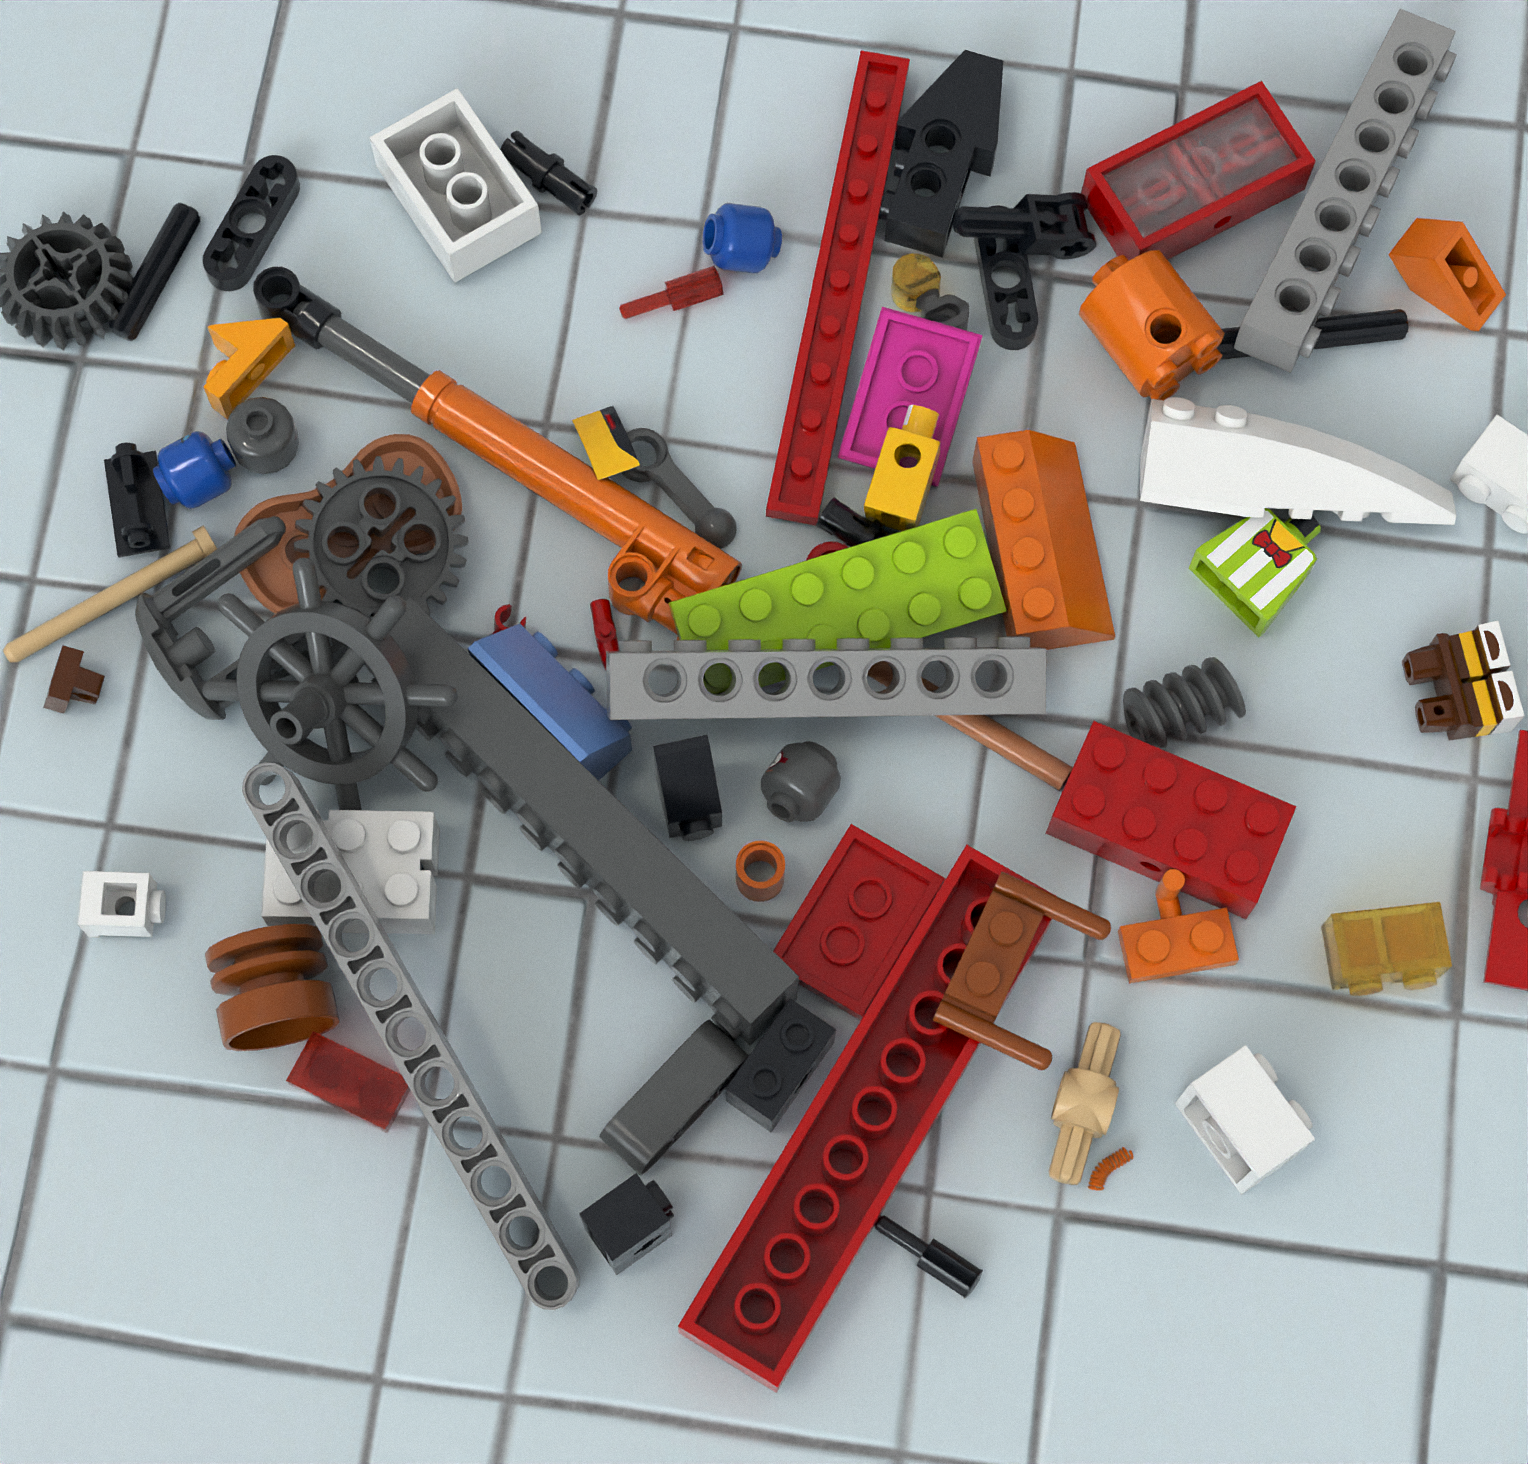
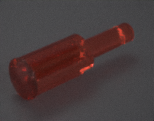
(679, 293)

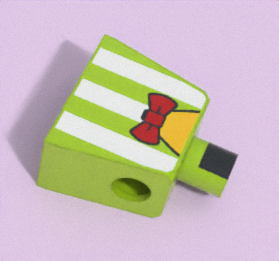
(1257, 566)

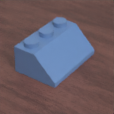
(554, 696)

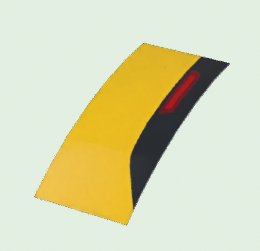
(606, 442)

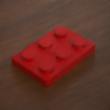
(857, 920)

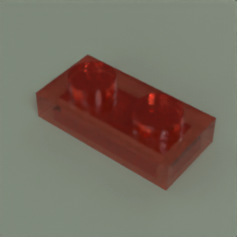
(349, 1082)

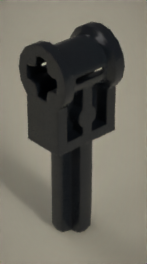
(1040, 222)

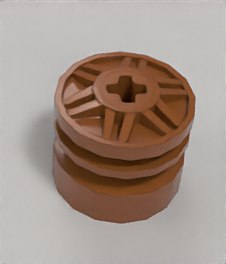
(271, 987)

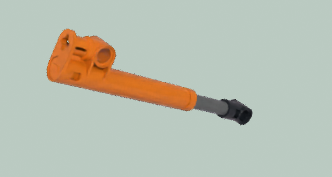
(652, 544)

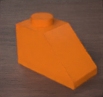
(1448, 270)

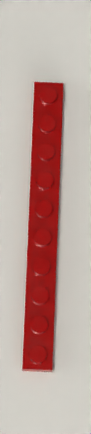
(837, 289)

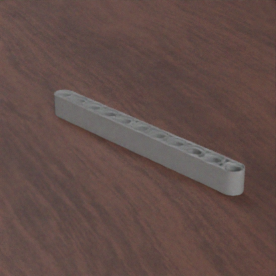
(386, 1017)

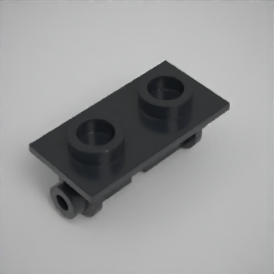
(136, 501)

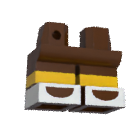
(1470, 684)

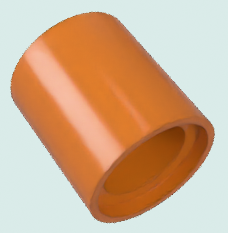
(764, 852)

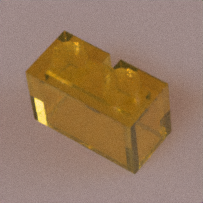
(1386, 946)

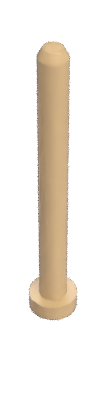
(111, 597)

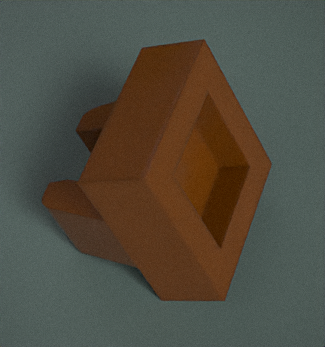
(72, 682)

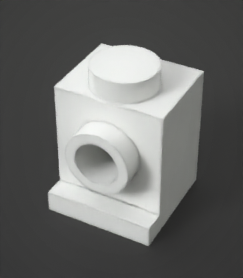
(104, 895)

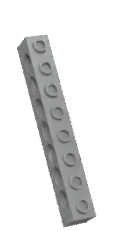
(1268, 328)
(1017, 691)

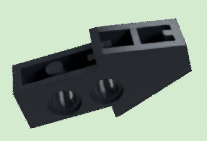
(953, 113)

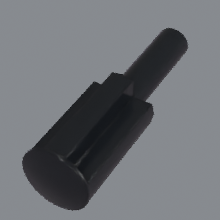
(934, 1258)

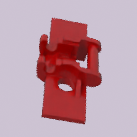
(1507, 879)

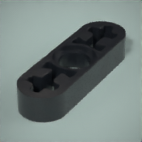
(251, 245)
(998, 298)

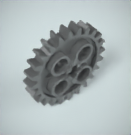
(344, 511)

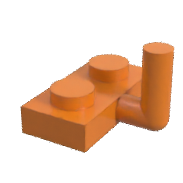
(1176, 941)

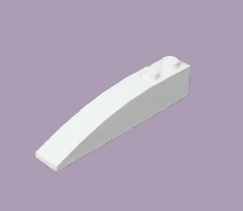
(1254, 462)

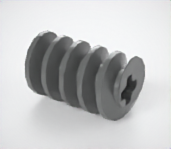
(1182, 701)

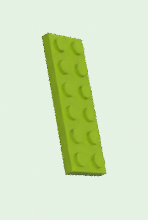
(873, 590)

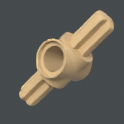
(1084, 1103)

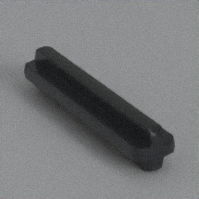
(155, 271)

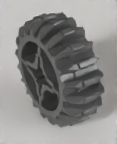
(79, 256)

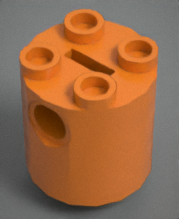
(1151, 323)

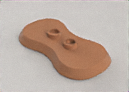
(272, 575)

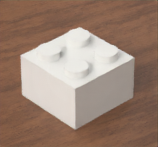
(1245, 1118)

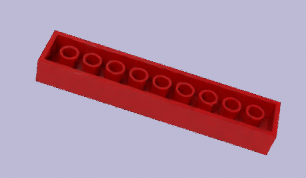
(848, 1147)

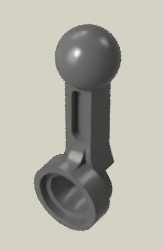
(710, 523)

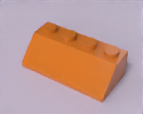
(1042, 539)

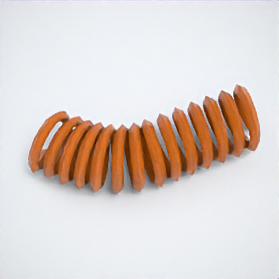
(1098, 1178)

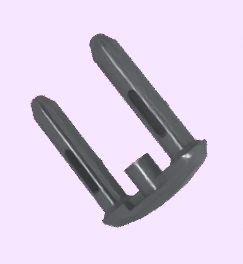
(179, 657)

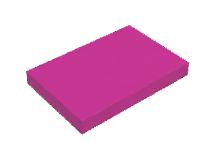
(909, 365)

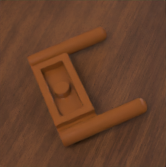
(995, 958)

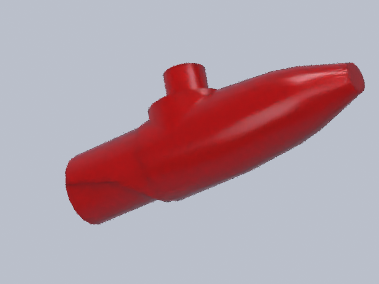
(604, 628)

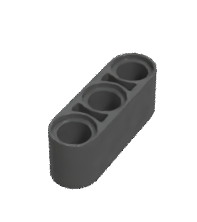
(674, 1097)

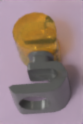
(917, 289)

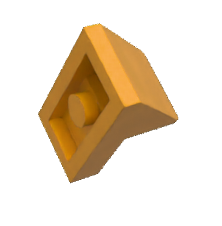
(253, 354)

